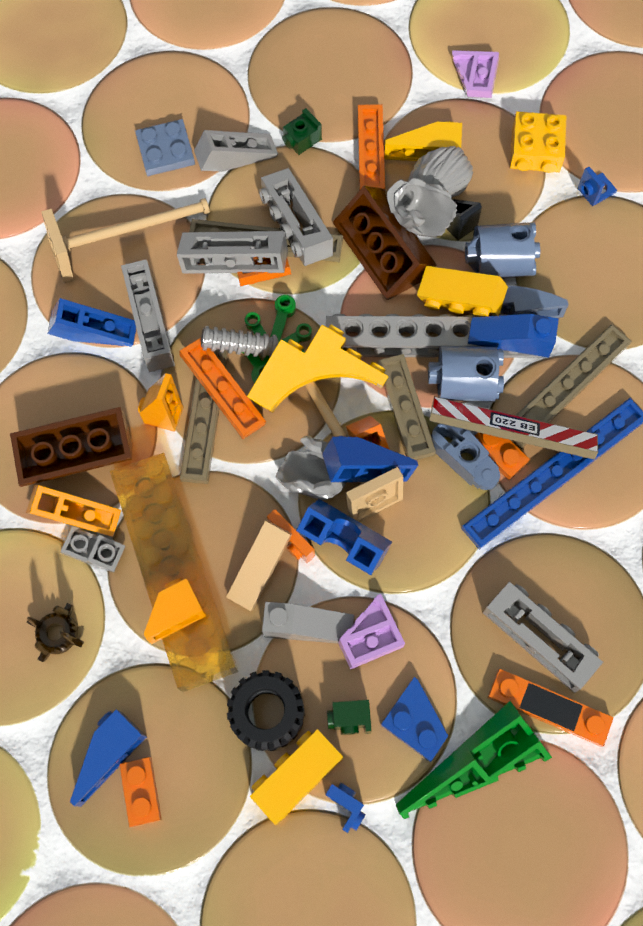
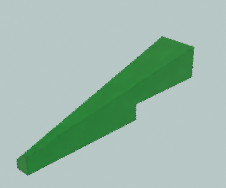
(494, 749)

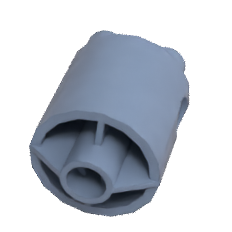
(503, 250)
(459, 371)

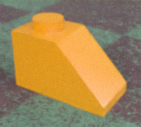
(173, 610)

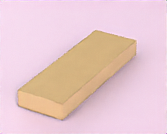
(259, 565)

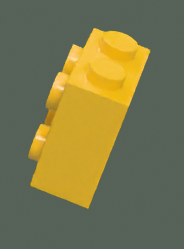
(538, 142)

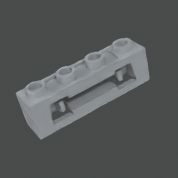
(316, 240)
(232, 251)
(147, 316)
(509, 608)

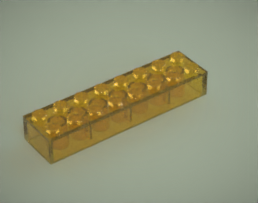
(168, 553)

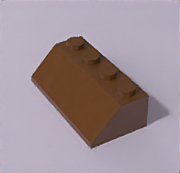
(381, 244)
(71, 446)

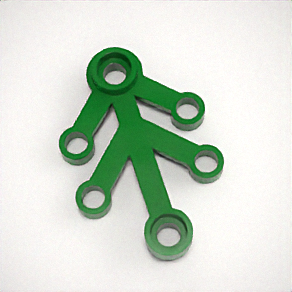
(283, 313)

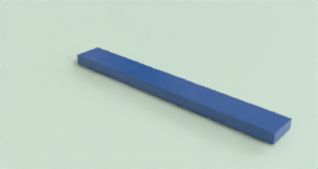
(550, 477)

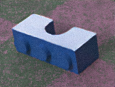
(327, 524)

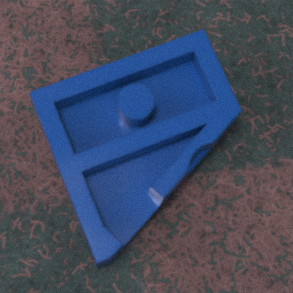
(416, 722)

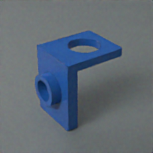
(592, 186)

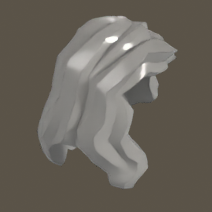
(446, 168)
(422, 207)
(307, 471)

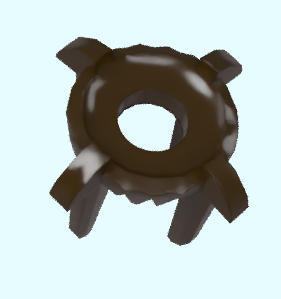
(69, 635)

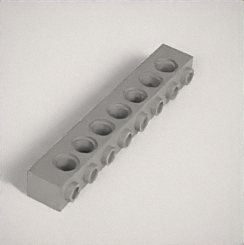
(395, 344)

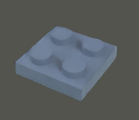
(165, 147)

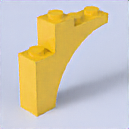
(324, 359)

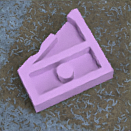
(477, 71)
(371, 635)

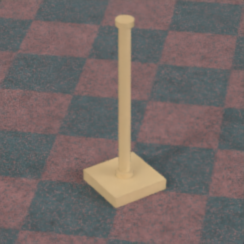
(61, 245)
(371, 495)

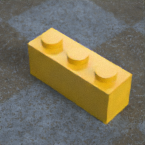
(462, 291)
(295, 776)

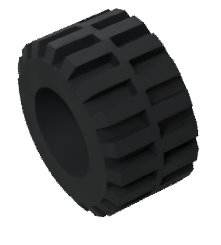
(253, 687)

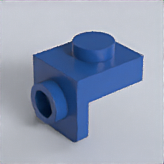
(345, 797)

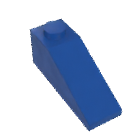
(90, 325)
(515, 333)
(361, 461)
(108, 748)

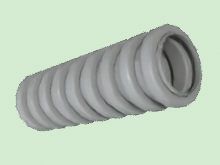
(238, 342)

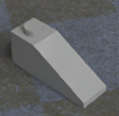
(232, 149)
(304, 623)

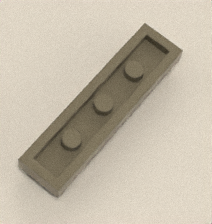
(407, 408)

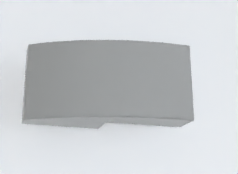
(92, 549)

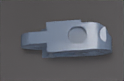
(480, 471)

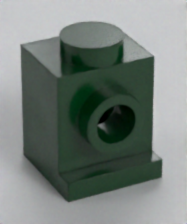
(302, 132)
(350, 716)

